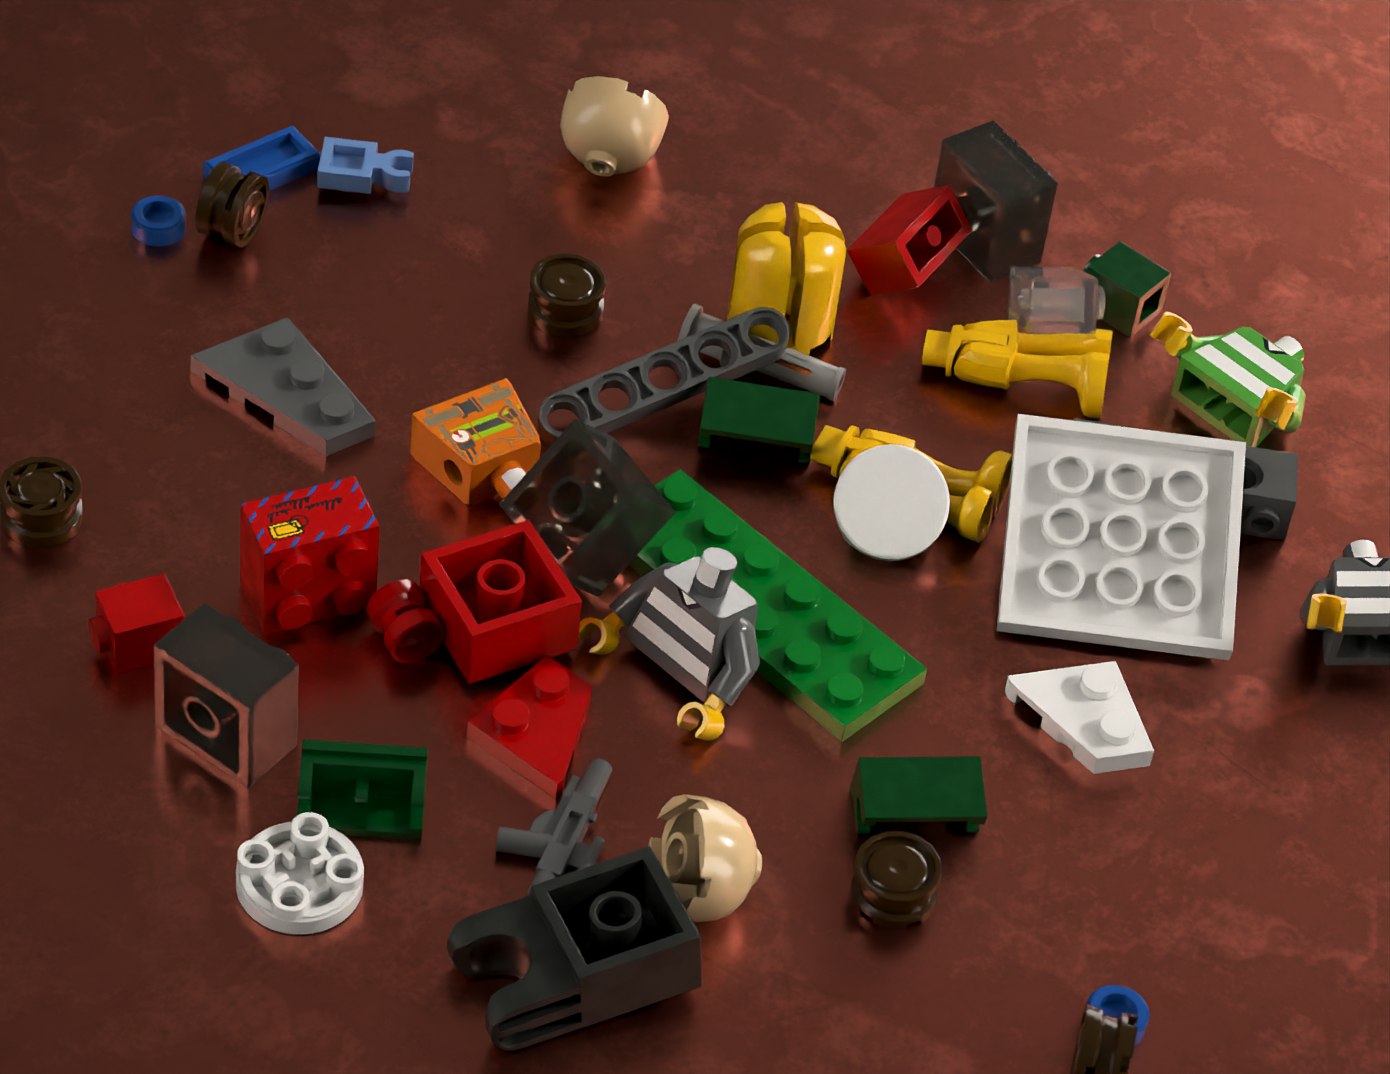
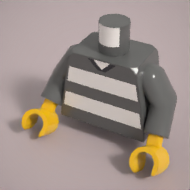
(1353, 607)
(694, 628)

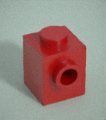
(132, 620)

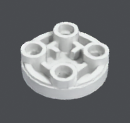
(891, 502)
(299, 876)

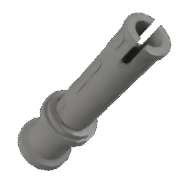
(824, 377)

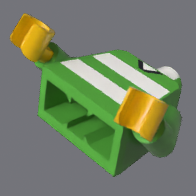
(1236, 379)

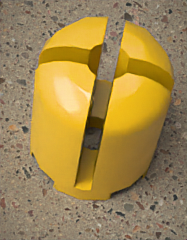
(790, 274)

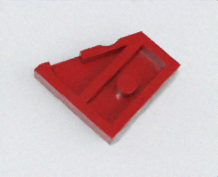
(536, 724)

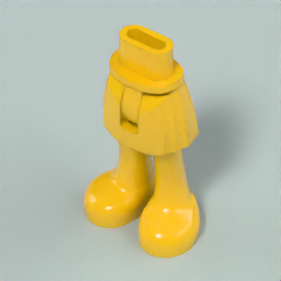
(999, 354)
(972, 494)

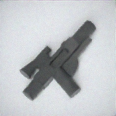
(559, 832)

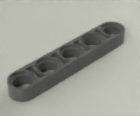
(683, 359)

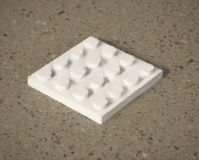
(1122, 537)

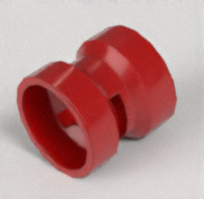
(407, 624)

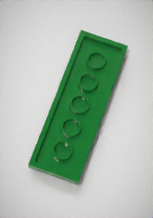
(805, 634)

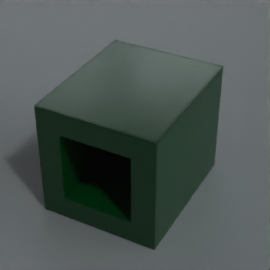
(1132, 287)

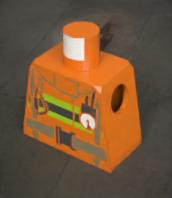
(476, 442)

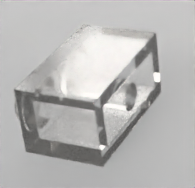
(1055, 299)

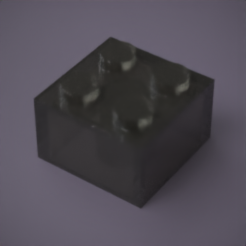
(1002, 196)
(589, 506)
(226, 694)

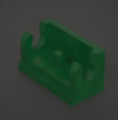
(759, 414)
(364, 787)
(918, 791)

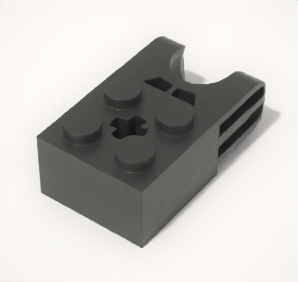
(581, 949)

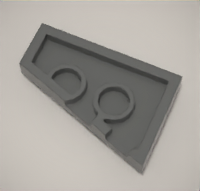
(291, 382)

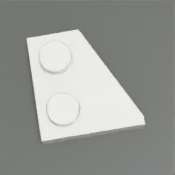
(1088, 713)

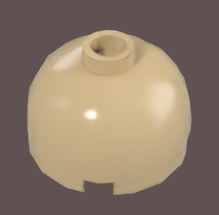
(611, 127)
(707, 855)

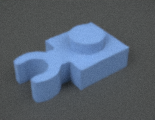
(356, 165)

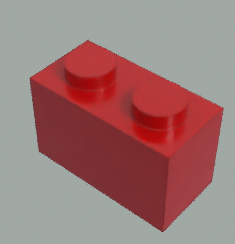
(909, 240)

